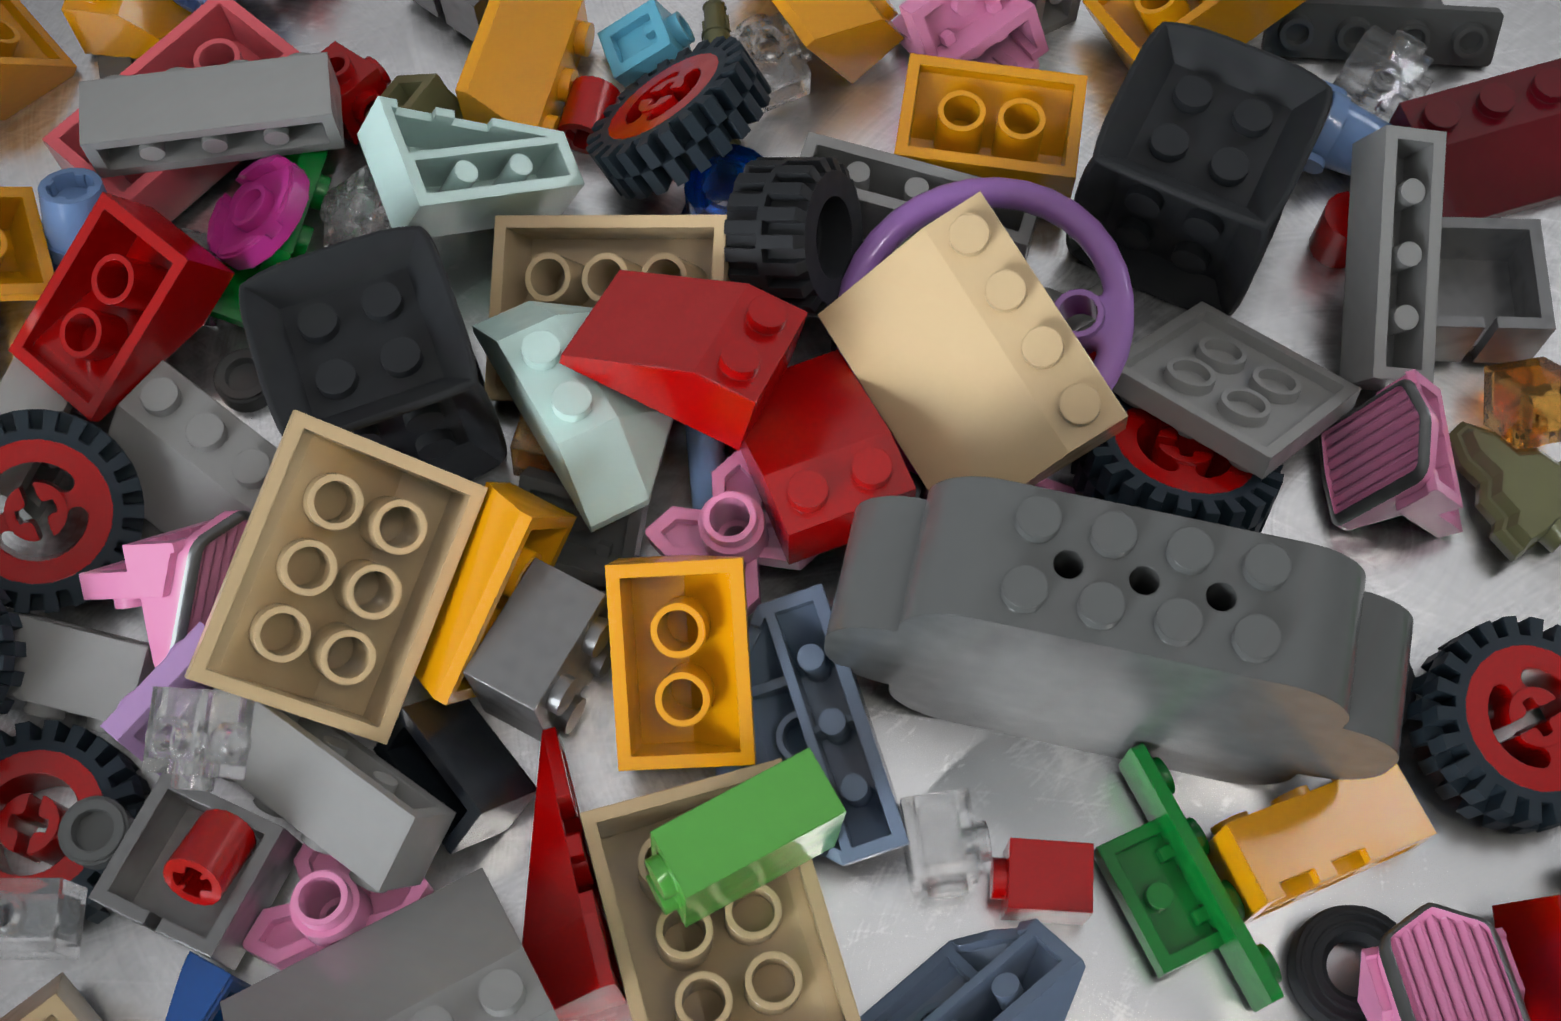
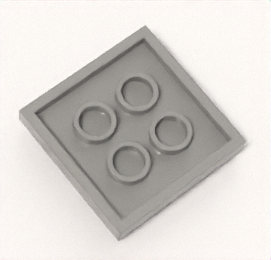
(1233, 389)

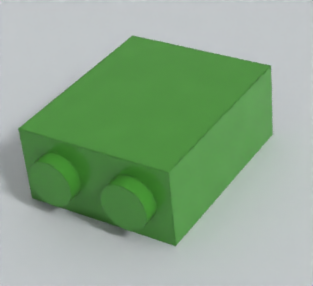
(744, 838)

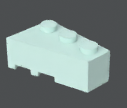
(464, 172)

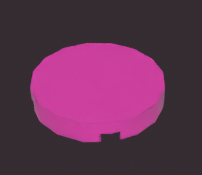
(260, 213)

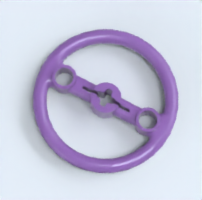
(1112, 310)

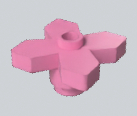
(710, 531)
(321, 911)

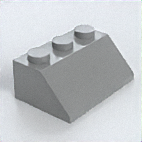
(188, 451)

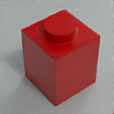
(1044, 881)

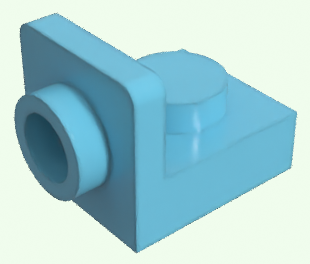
(644, 40)

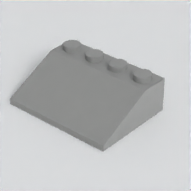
(426, 962)

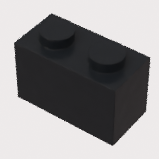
(462, 765)

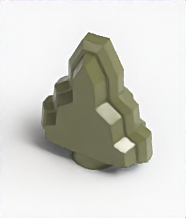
(1514, 489)

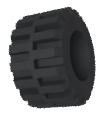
(793, 228)

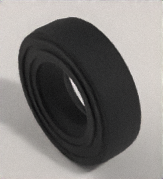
(1310, 952)

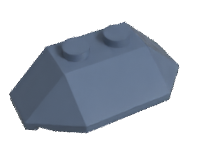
(816, 704)
(989, 978)

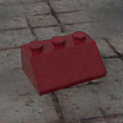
(1498, 140)

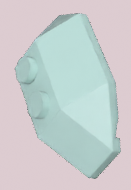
(593, 436)

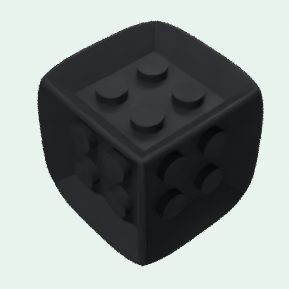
(1200, 162)
(374, 347)

